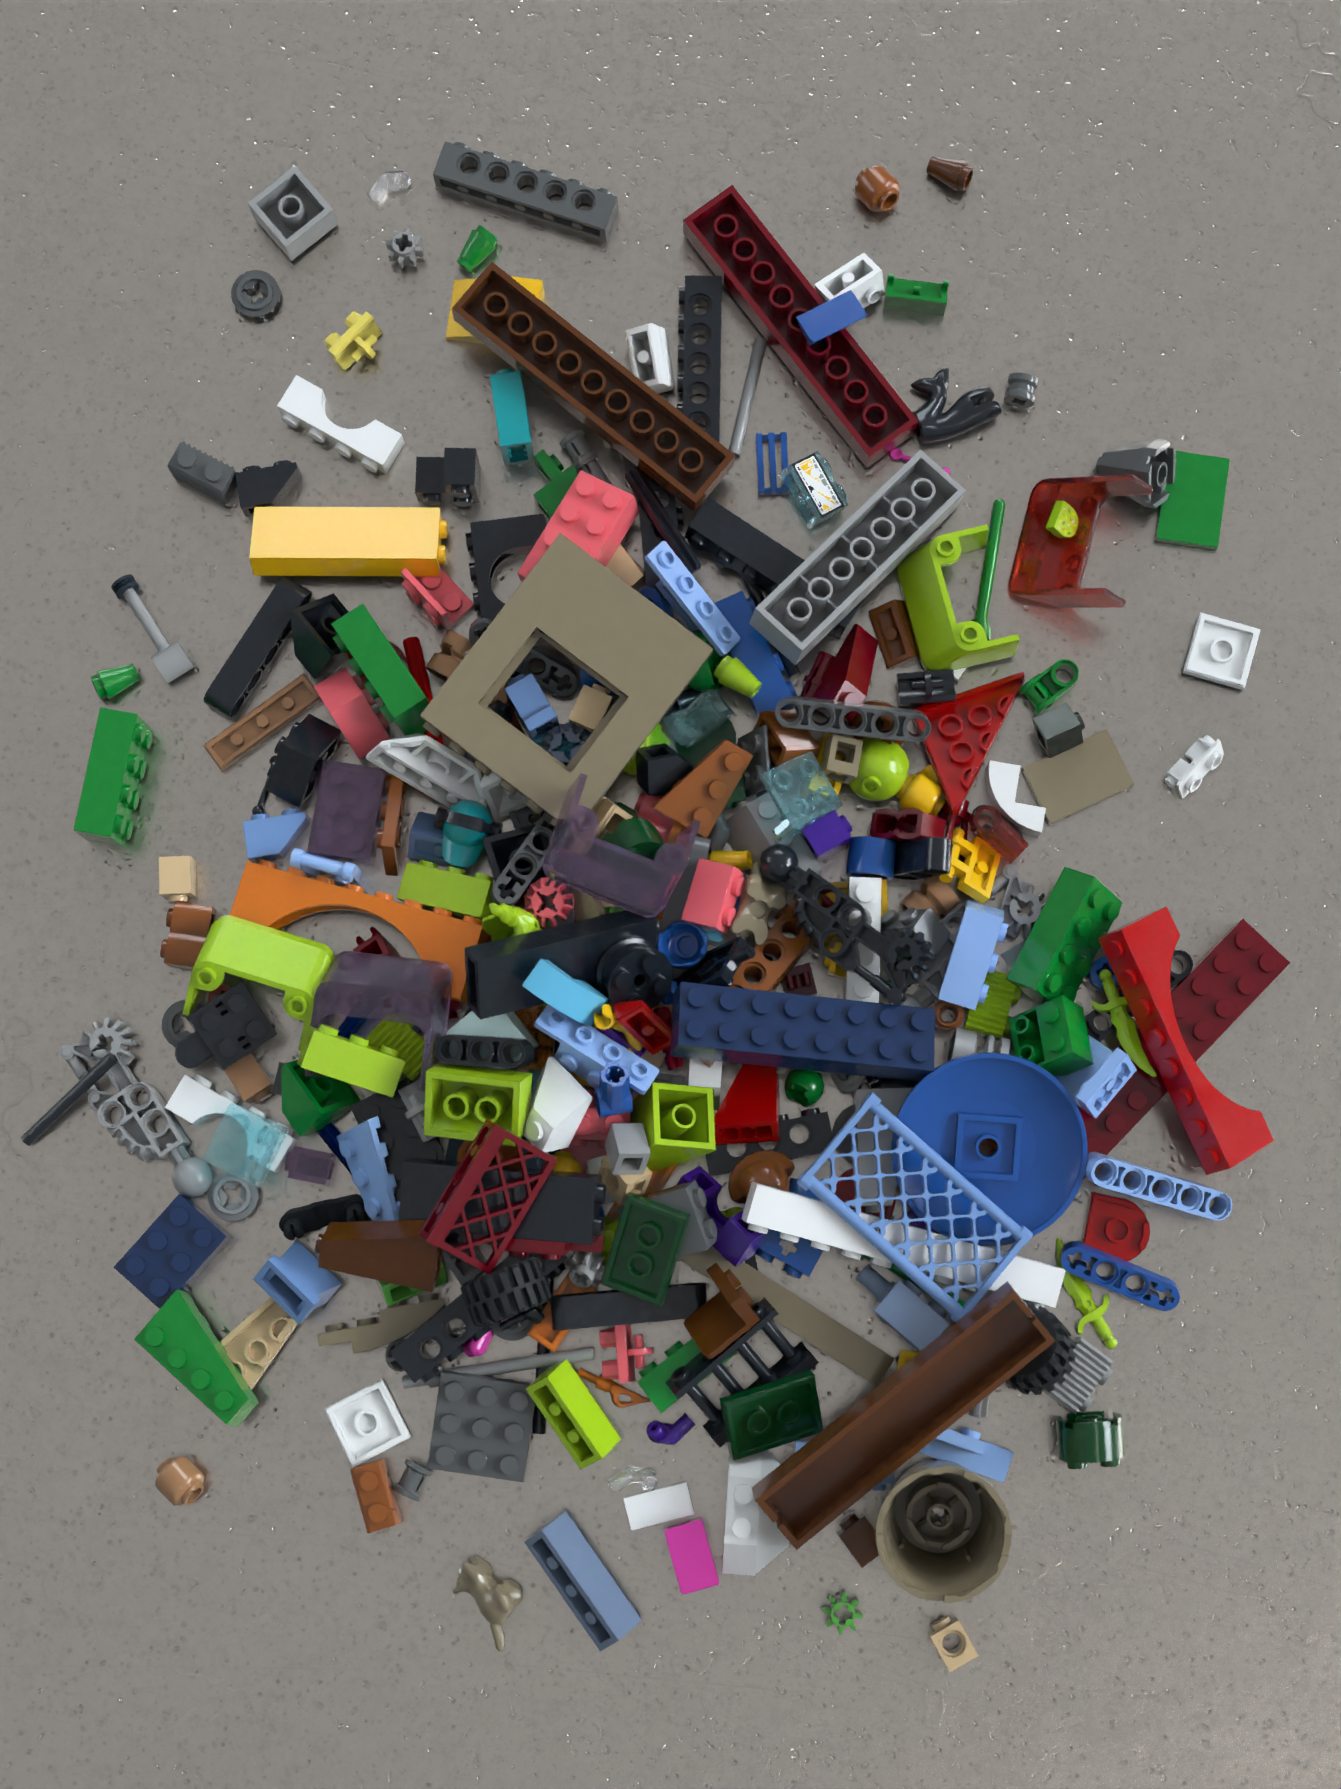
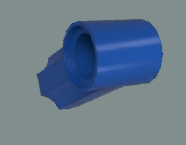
(613, 1093)

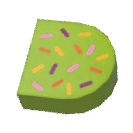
(1063, 520)

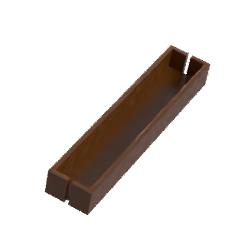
(902, 1415)

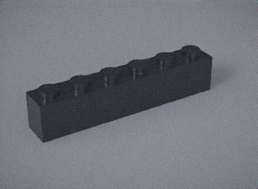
(747, 551)

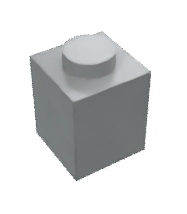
(627, 1148)

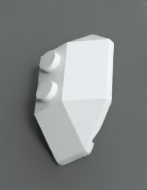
(429, 768)
(749, 1534)

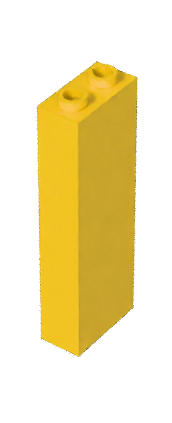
(347, 541)

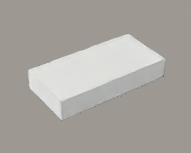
(658, 1506)

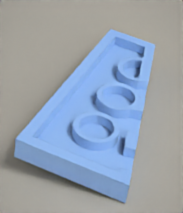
(369, 1171)

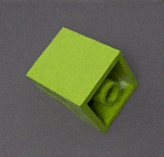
(675, 1122)

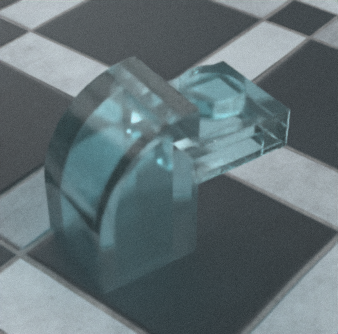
(698, 719)

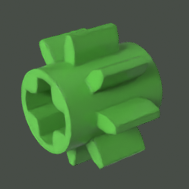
(848, 1619)

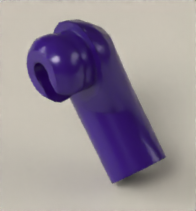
(669, 1433)

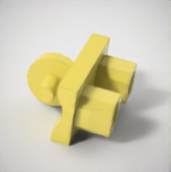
(355, 342)

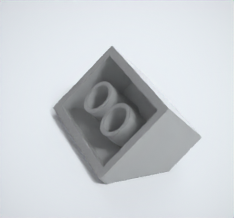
(752, 831)

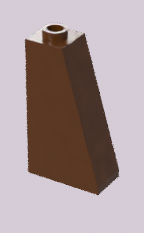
(381, 1252)

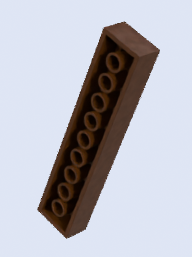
(593, 386)

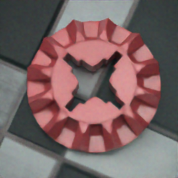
(534, 902)

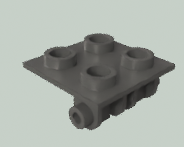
(756, 744)

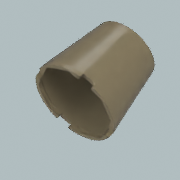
(945, 1555)

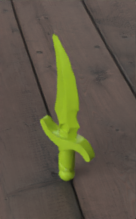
(1124, 1024)
(1084, 1302)

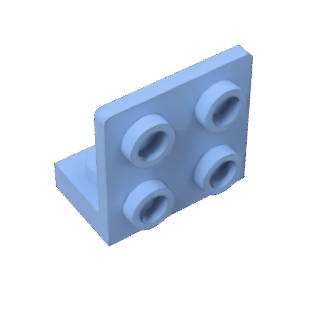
(1099, 1083)

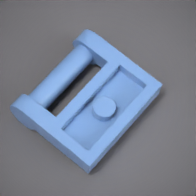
(314, 865)

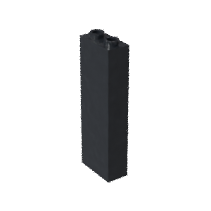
(502, 966)
(561, 1212)

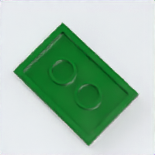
(1195, 502)

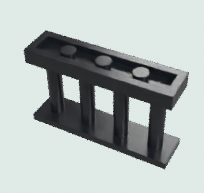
(794, 1361)

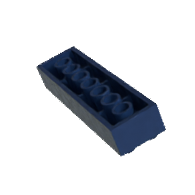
(802, 1032)

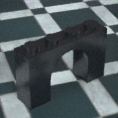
(493, 544)

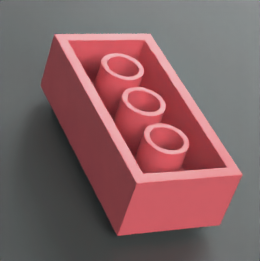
(591, 517)

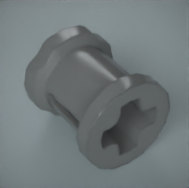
(412, 1479)

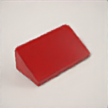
(643, 1025)

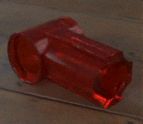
(1000, 836)

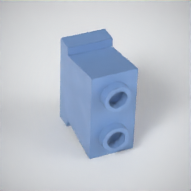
(531, 705)
(297, 1282)

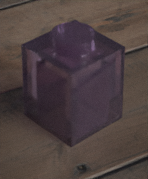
(310, 1165)

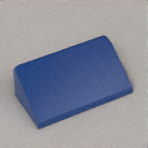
(831, 317)

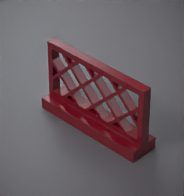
(461, 1189)

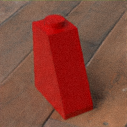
(750, 1107)

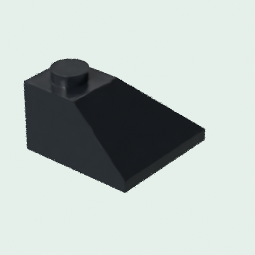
(314, 634)
(501, 849)

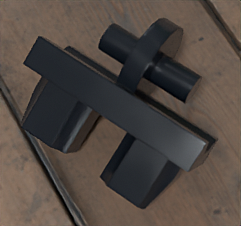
(926, 687)

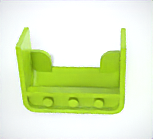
(938, 637)
(263, 957)

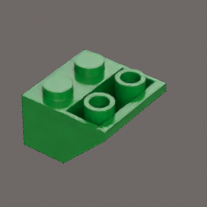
(1053, 1036)

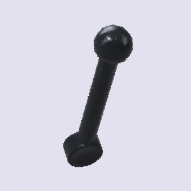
(258, 809)

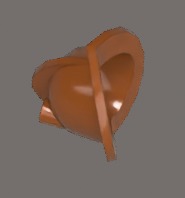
(762, 1167)

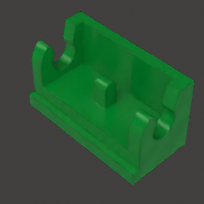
(915, 295)

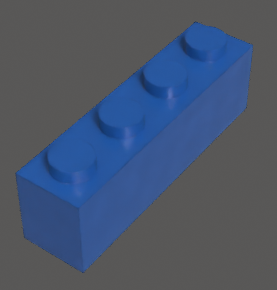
(756, 654)

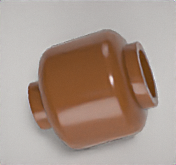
(877, 188)

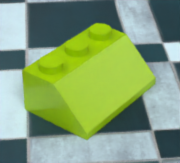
(465, 1096)

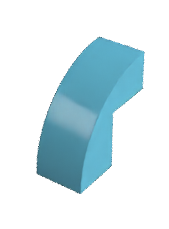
(562, 992)

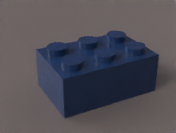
(173, 1251)

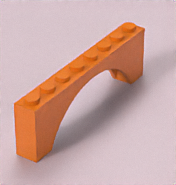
(282, 897)

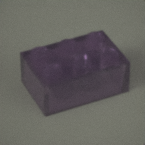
(347, 813)

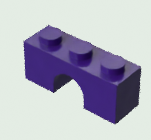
(733, 1237)

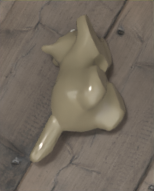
(755, 905)
(494, 1597)

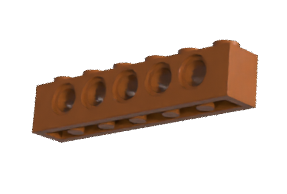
(786, 950)

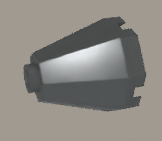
(1147, 460)

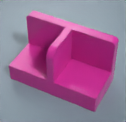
(691, 1556)

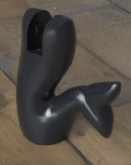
(965, 414)

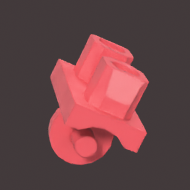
(623, 1367)

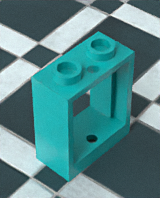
(512, 417)

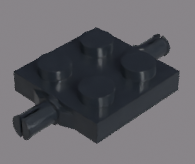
(719, 964)

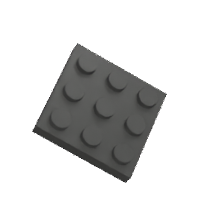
(481, 1426)

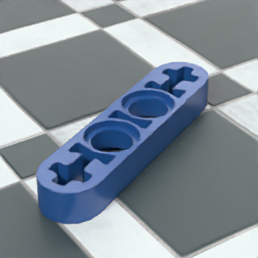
(1117, 1280)

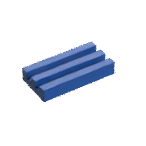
(771, 438)

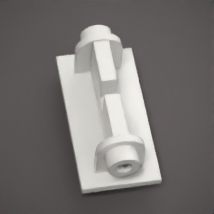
(1205, 756)

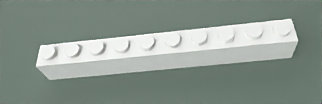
(813, 1220)

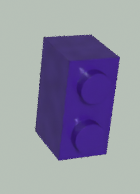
(827, 836)

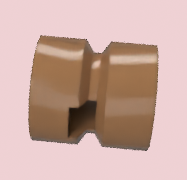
(453, 650)
(932, 895)

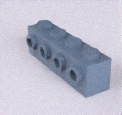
(583, 1581)

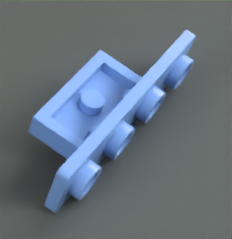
(690, 599)
(588, 1051)
(971, 1453)

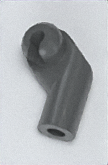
(719, 834)

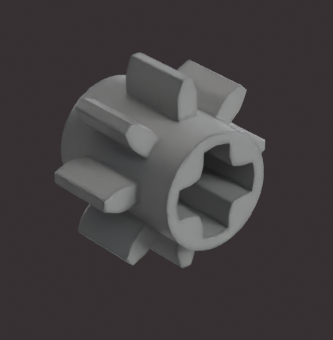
(410, 253)
(585, 1268)

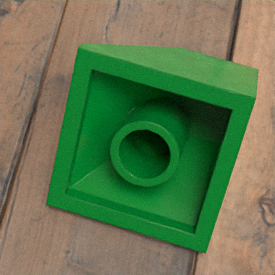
(313, 1101)

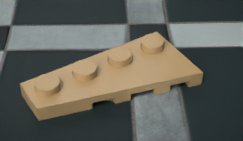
(258, 1340)

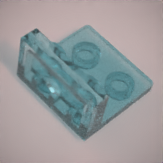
(800, 794)
(245, 1144)

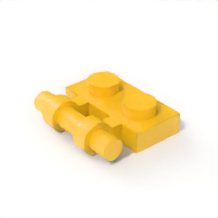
(979, 867)

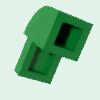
(552, 494)

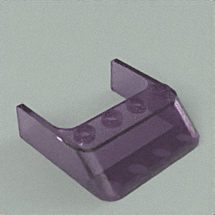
(388, 991)

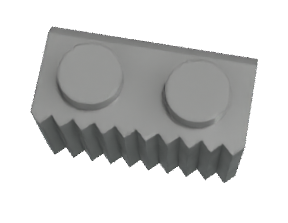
(1088, 1370)

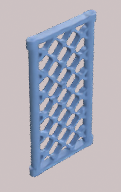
(1020, 1234)

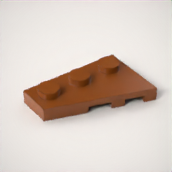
(706, 788)
(390, 836)

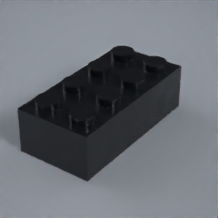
(397, 1132)

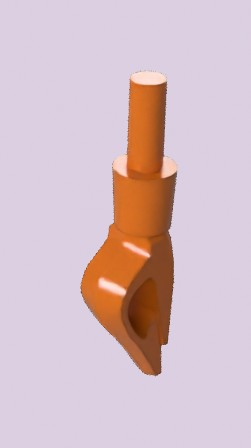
(613, 1388)

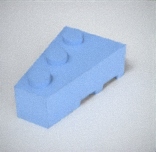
(973, 955)

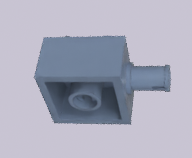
(904, 1310)

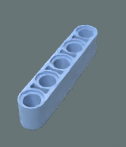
(1169, 1187)

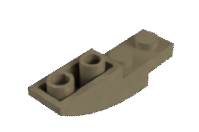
(396, 1323)

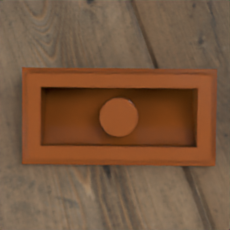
(894, 633)

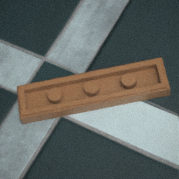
(263, 722)

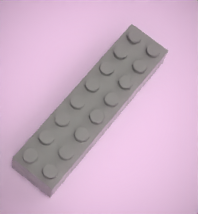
(857, 557)

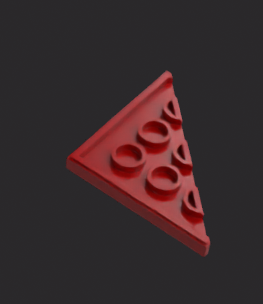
(965, 732)

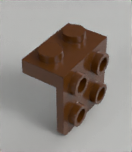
(723, 1316)

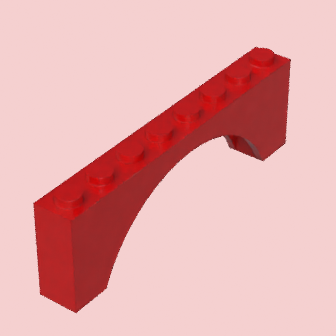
(1142, 965)

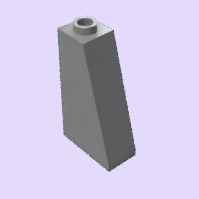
(892, 1100)

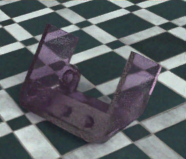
(610, 871)

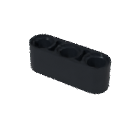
(923, 858)
(470, 1055)

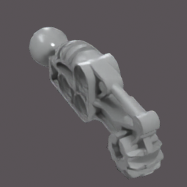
(1022, 896)
(135, 1128)

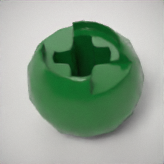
(804, 1086)

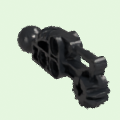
(820, 924)

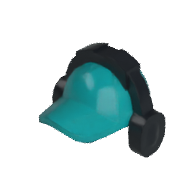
(463, 831)

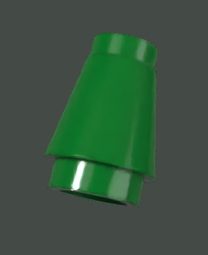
(477, 248)
(114, 680)

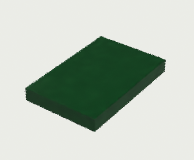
(645, 1249)
(771, 1415)

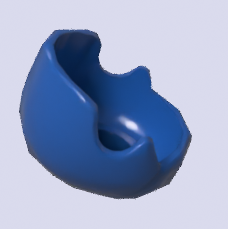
(683, 944)

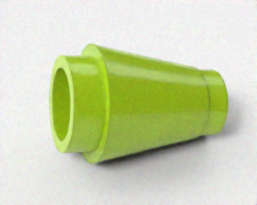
(736, 676)

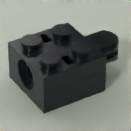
(225, 1030)

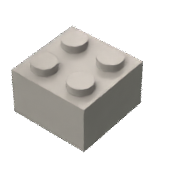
(293, 213)

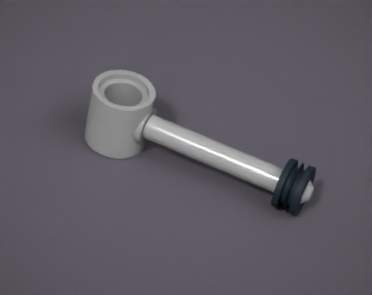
(170, 658)

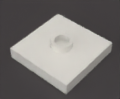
(1221, 651)
(367, 1423)

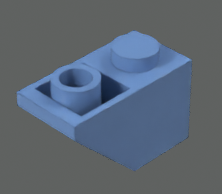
(273, 836)

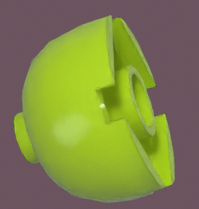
(880, 771)

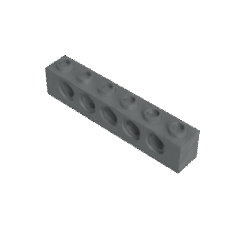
(535, 204)

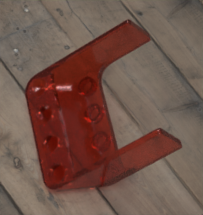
(1054, 567)

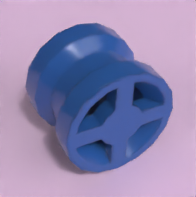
(1093, 975)

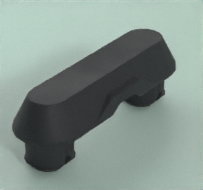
(320, 1214)

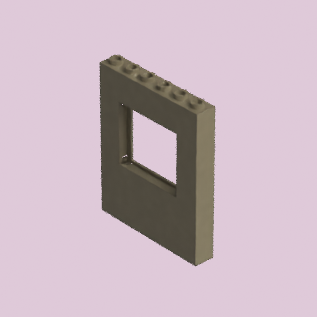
(601, 629)

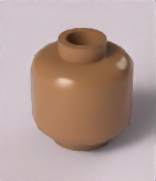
(179, 1481)

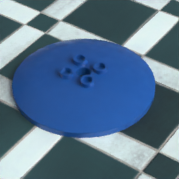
(1036, 1133)

